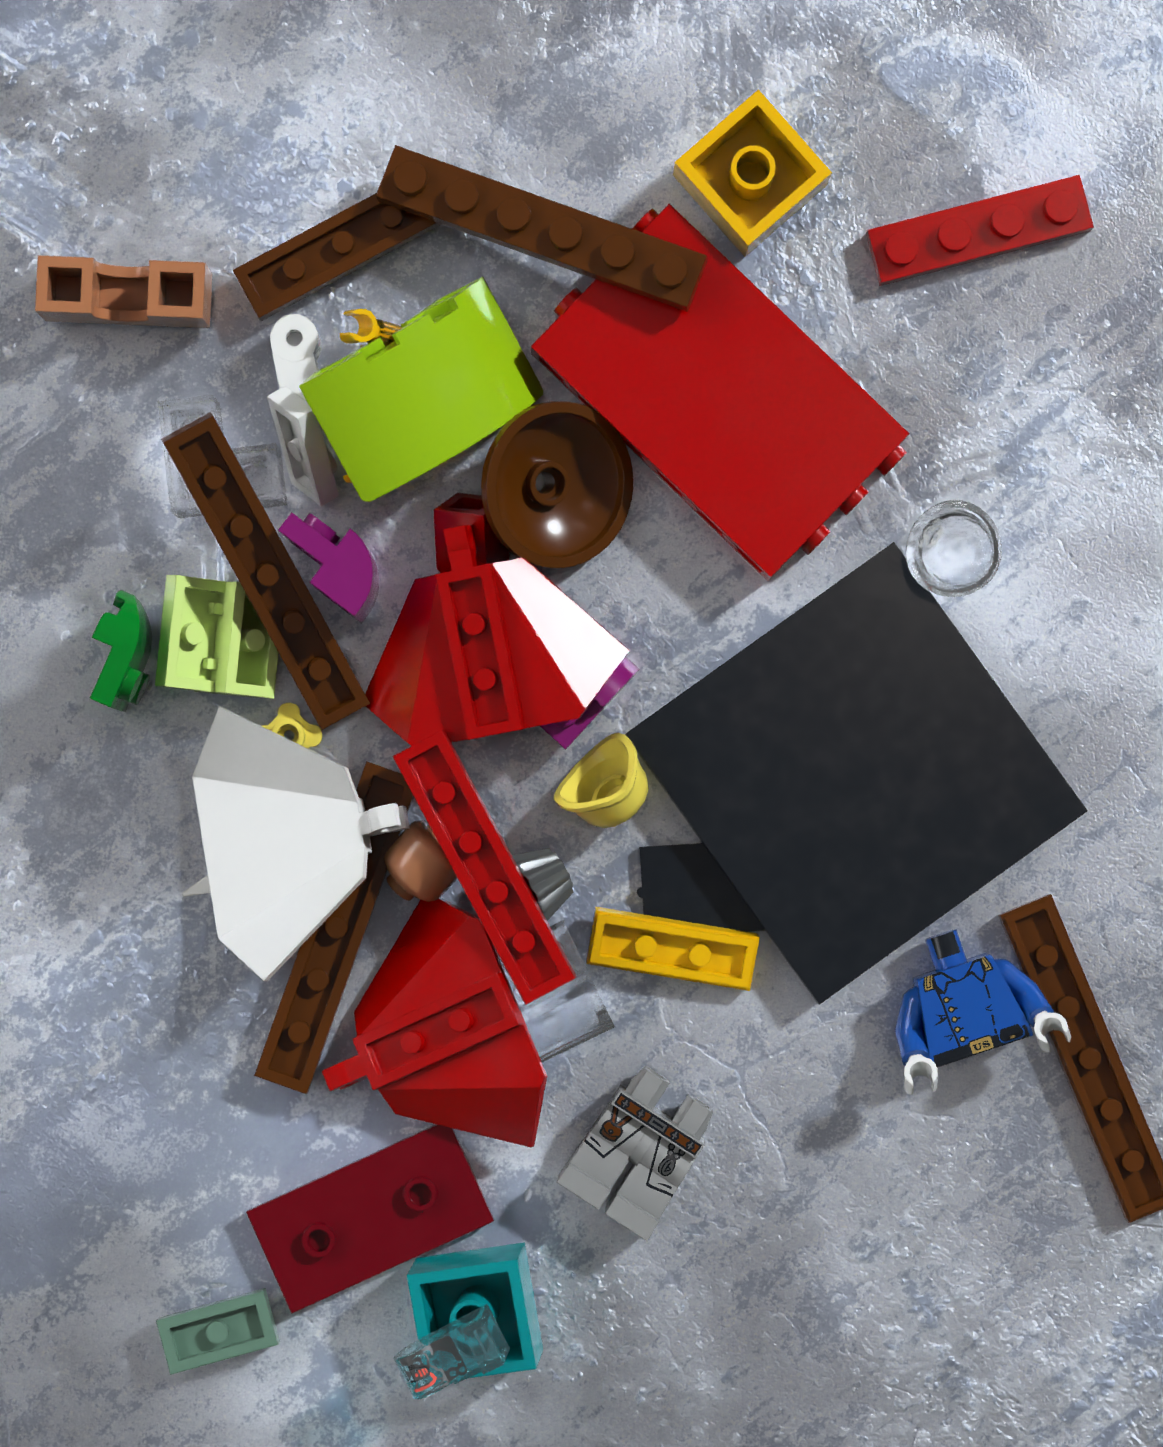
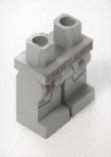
(649, 1139)

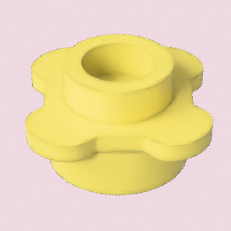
(290, 719)

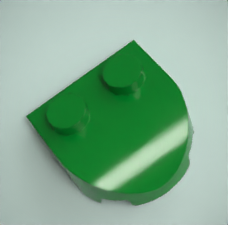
(131, 642)

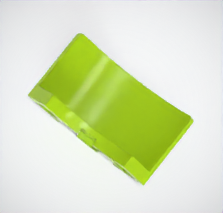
(424, 395)

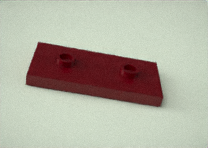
(370, 1216)

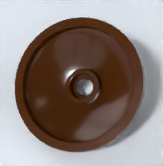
(583, 489)

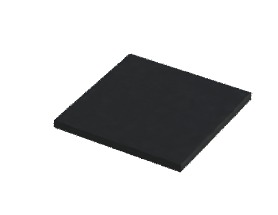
(856, 773)

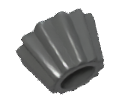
(545, 878)

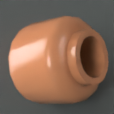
(418, 864)

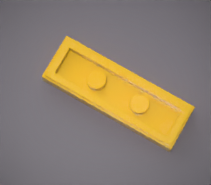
(672, 948)

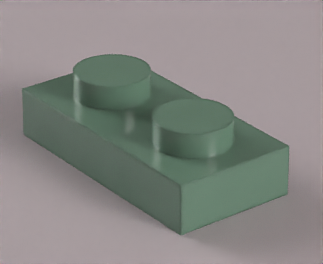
(217, 1331)

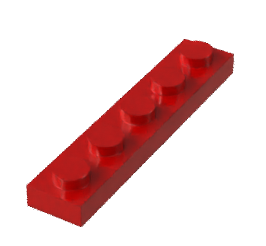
(484, 866)

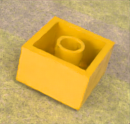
(751, 173)

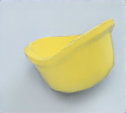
(605, 784)

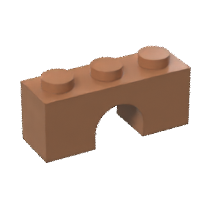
(110, 294)

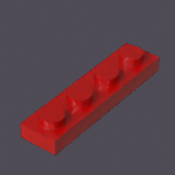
(979, 230)

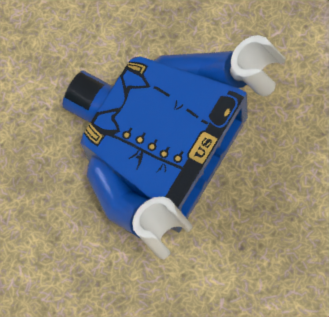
(967, 1010)

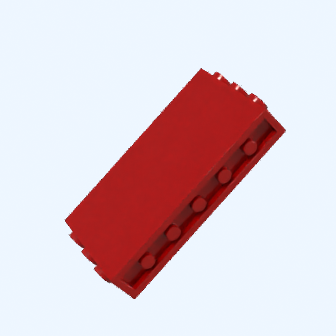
(724, 402)

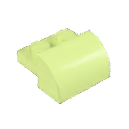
(214, 640)

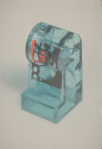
(453, 1353)

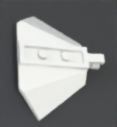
(278, 838)

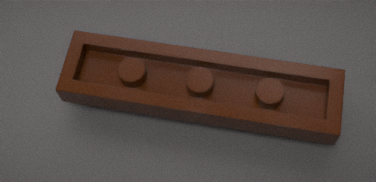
(327, 254)

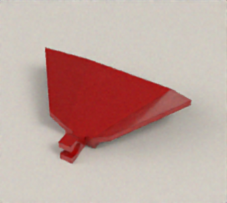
(488, 651)
(447, 1032)

